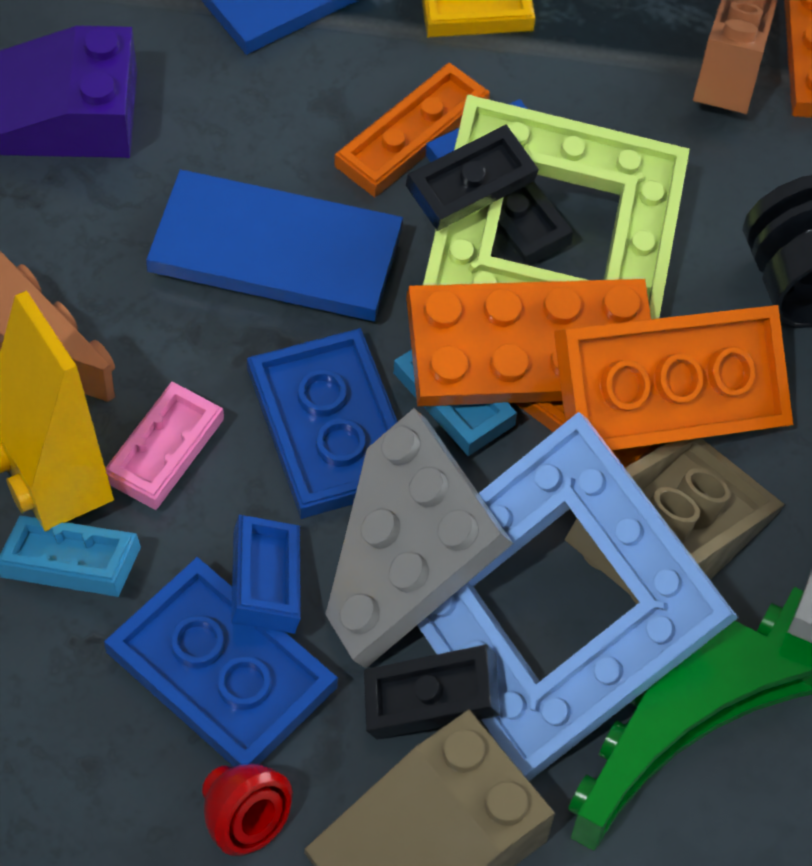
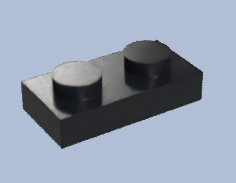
(471, 177)
(431, 691)

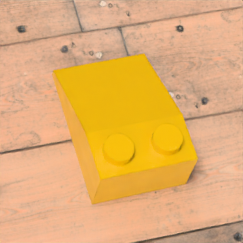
(46, 423)

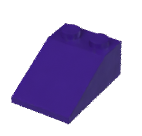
(69, 94)

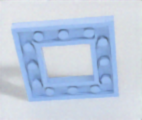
(672, 620)

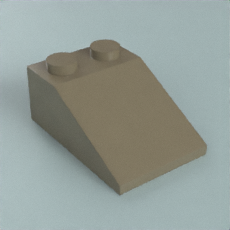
(702, 500)
(442, 806)

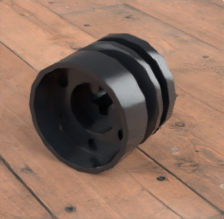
(781, 245)

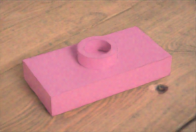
(164, 445)

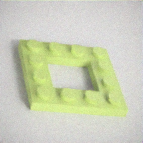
(637, 168)

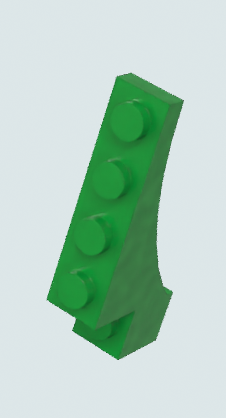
(710, 688)

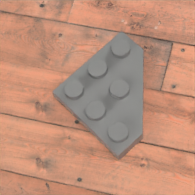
(408, 540)

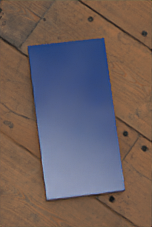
(275, 245)

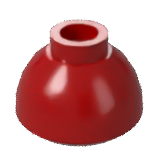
(245, 806)

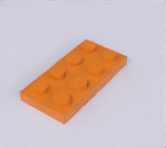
(499, 337)
(676, 376)

